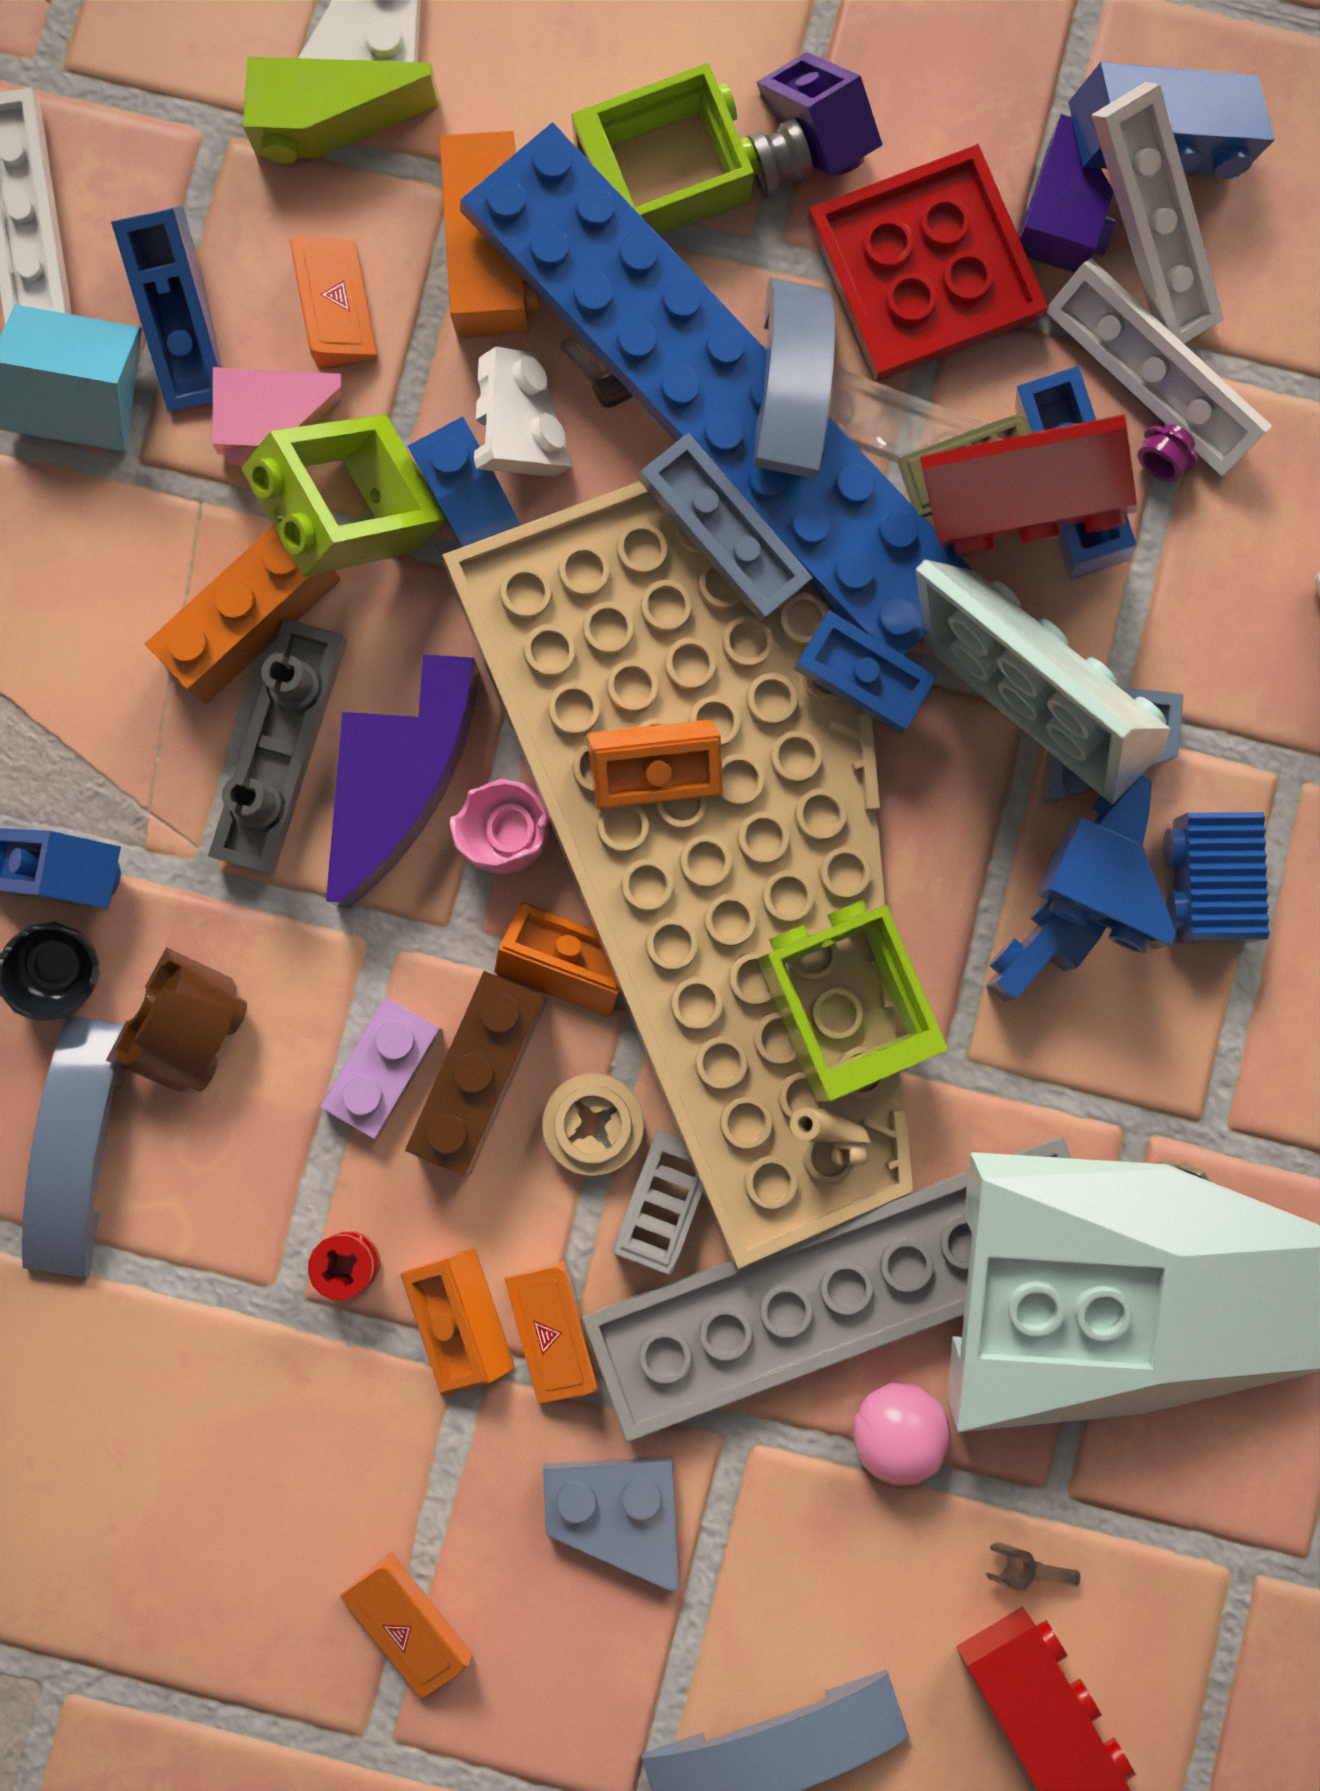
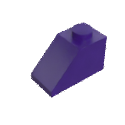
(829, 108)
(1067, 206)

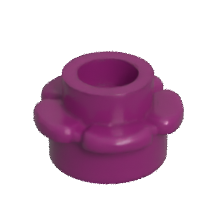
(1167, 452)

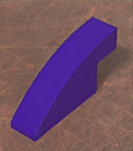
(395, 776)

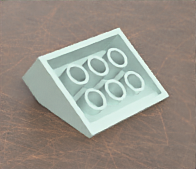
(1038, 679)

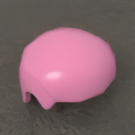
(501, 827)
(901, 1434)

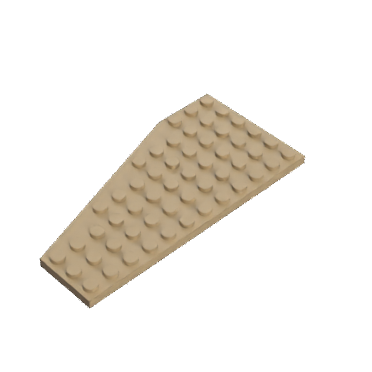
(626, 625)

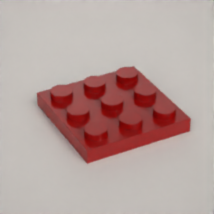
(927, 262)

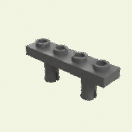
(277, 746)

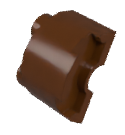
(179, 1024)

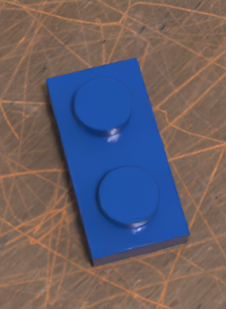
(865, 672)

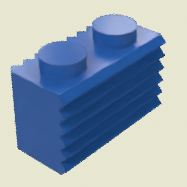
(1218, 877)

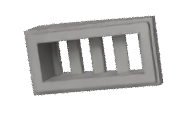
(641, 1251)

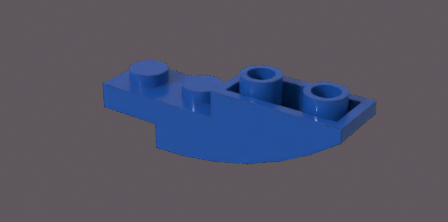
(1054, 937)

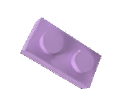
(380, 1068)

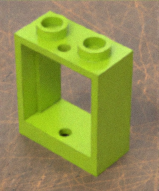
(659, 105)
(382, 471)
(923, 1033)

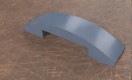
(796, 378)
(69, 1149)
(790, 1749)

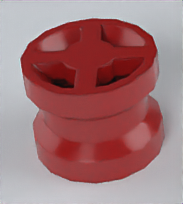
(355, 1258)

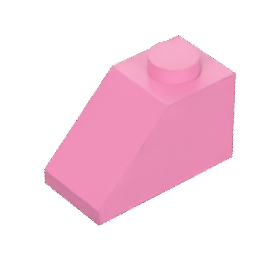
(261, 401)

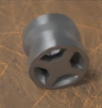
(781, 157)

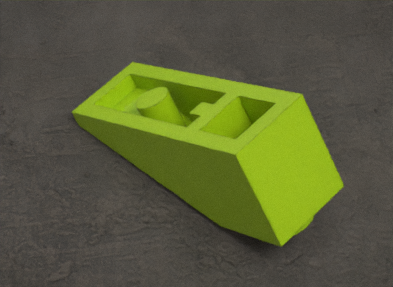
(325, 104)

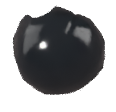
(48, 971)

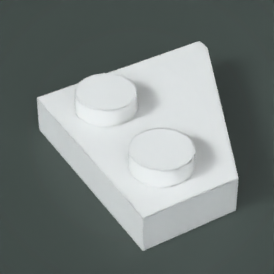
(367, 31)
(518, 416)

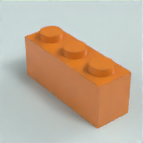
(483, 287)
(237, 617)

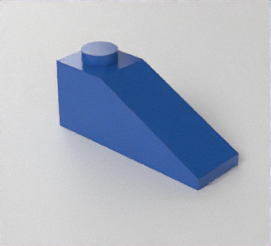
(170, 303)
(467, 496)

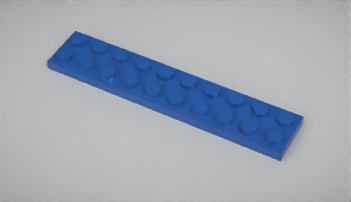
(702, 376)

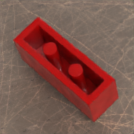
(1040, 1709)

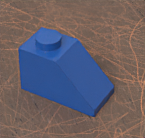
(58, 867)

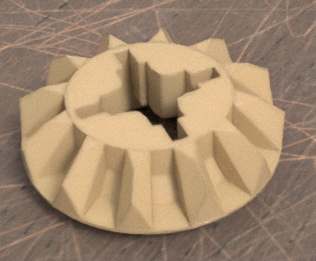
(588, 1154)

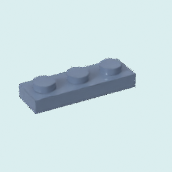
(724, 527)

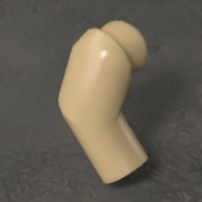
(825, 1126)

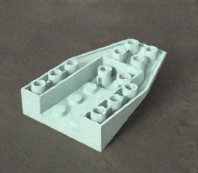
(1124, 1292)

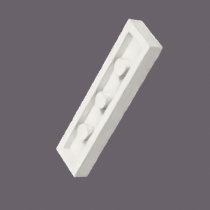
(1158, 211)
(29, 228)
(1156, 366)

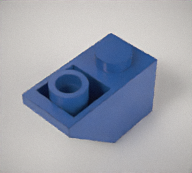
(1110, 883)

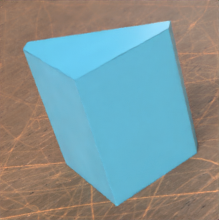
(68, 377)

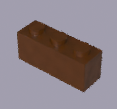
(476, 1074)

